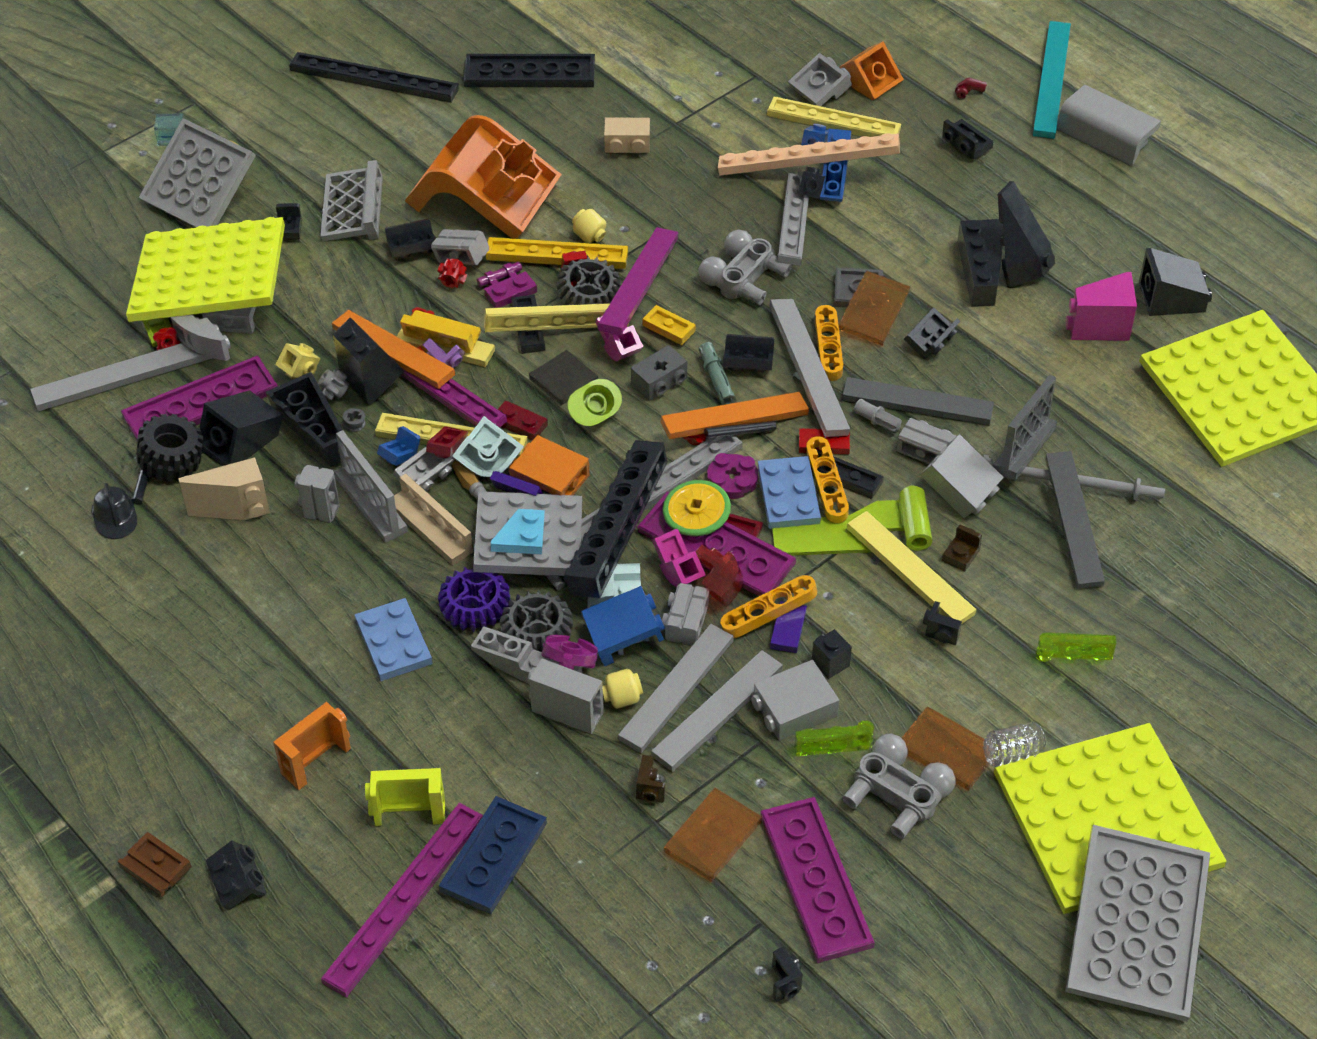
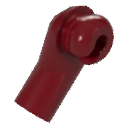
(967, 85)

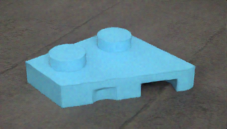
(521, 533)

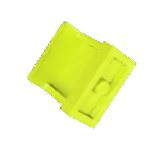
(406, 792)

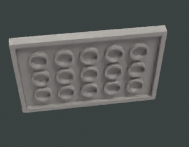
(1139, 923)

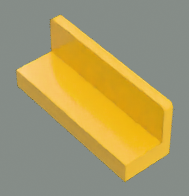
(440, 330)

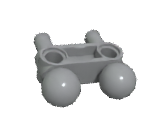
(749, 262)
(898, 784)

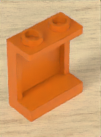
(551, 467)
(309, 741)

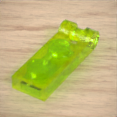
(1075, 646)
(834, 739)

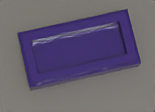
(513, 485)
(788, 630)

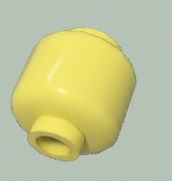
(589, 226)
(622, 688)

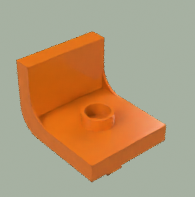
(489, 173)

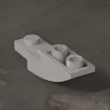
(201, 336)
(509, 653)

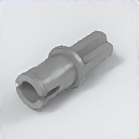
(877, 415)

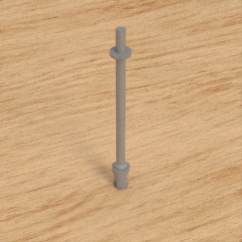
(1135, 489)

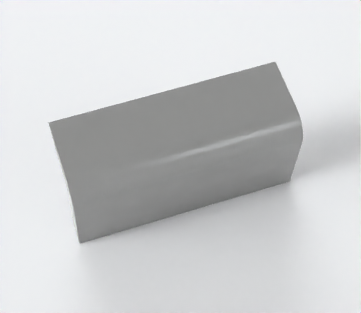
(1106, 124)

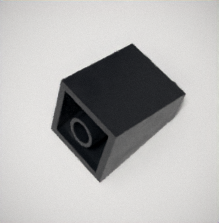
(1173, 284)
(364, 362)
(238, 427)

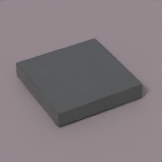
(847, 282)

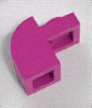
(622, 345)
(677, 563)

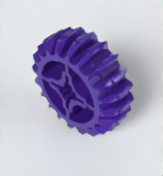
(473, 602)

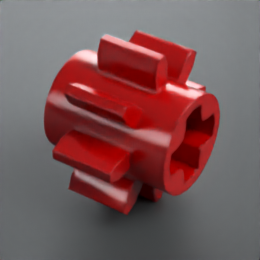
(452, 273)

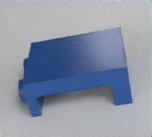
(622, 622)

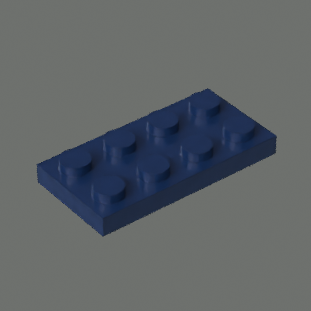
(493, 855)

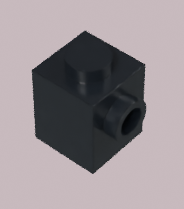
(831, 653)

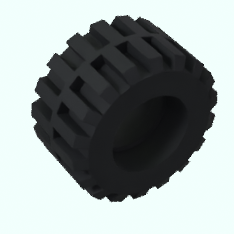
(169, 432)

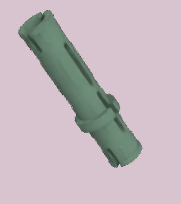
(714, 366)

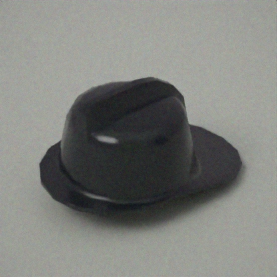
(114, 512)

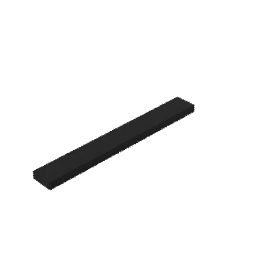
(374, 77)

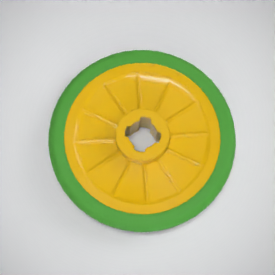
(710, 500)

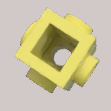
(297, 360)

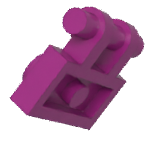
(514, 286)

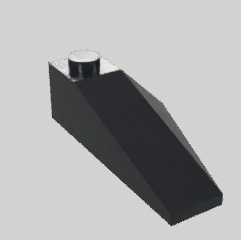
(1026, 246)

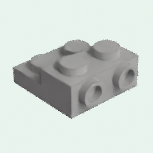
(821, 80)

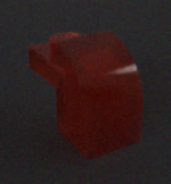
(726, 575)

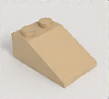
(226, 492)

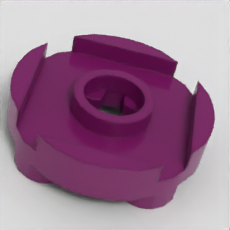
(737, 464)
(570, 653)

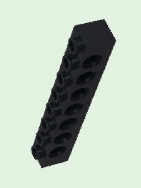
(616, 519)

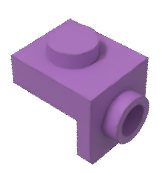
(452, 358)

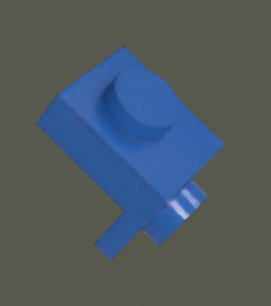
(815, 134)
(401, 448)

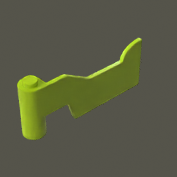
(905, 514)

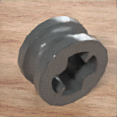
(349, 416)

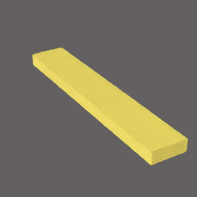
(831, 118)
(543, 317)
(426, 429)
(910, 567)

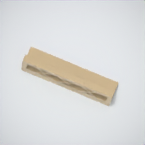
(432, 521)

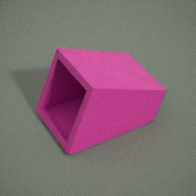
(1103, 310)

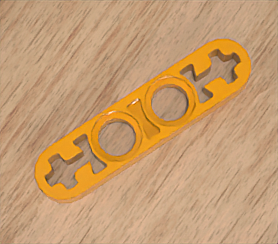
(831, 342)
(827, 479)
(771, 609)

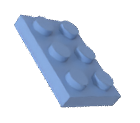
(788, 492)
(393, 639)

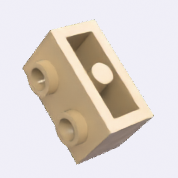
(627, 135)

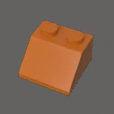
(873, 71)

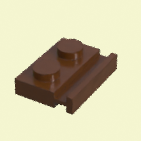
(154, 864)

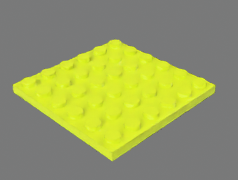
(207, 269)
(1238, 386)
(1106, 782)

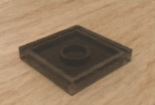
(562, 376)

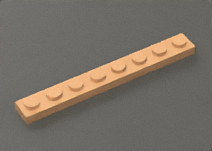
(809, 154)

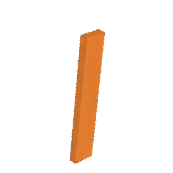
(403, 353)
(745, 412)

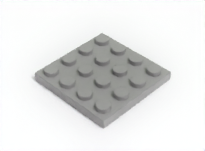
(197, 175)
(560, 533)

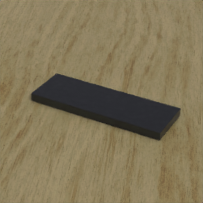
(529, 70)

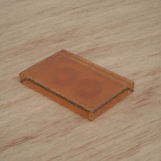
(874, 308)
(941, 740)
(712, 834)

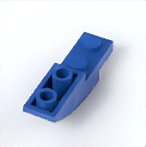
(836, 171)

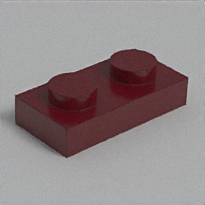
(522, 420)
(446, 442)

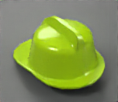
(594, 402)

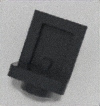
(810, 182)
(292, 219)
(941, 627)
(789, 972)

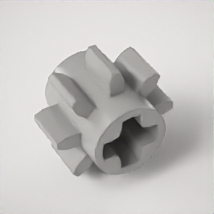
(333, 383)

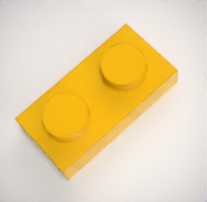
(669, 325)

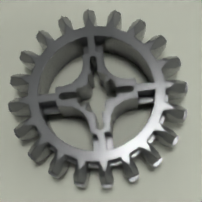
(589, 277)
(535, 615)

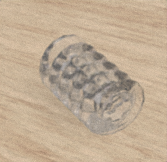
(1013, 743)

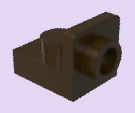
(963, 548)
(647, 785)

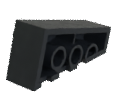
(981, 258)
(308, 415)

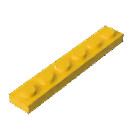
(551, 251)

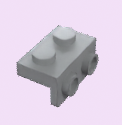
(425, 468)

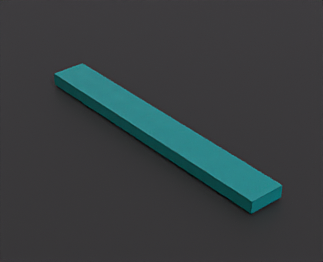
(1052, 80)

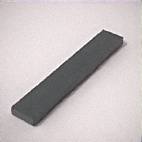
(919, 401)
(1074, 520)

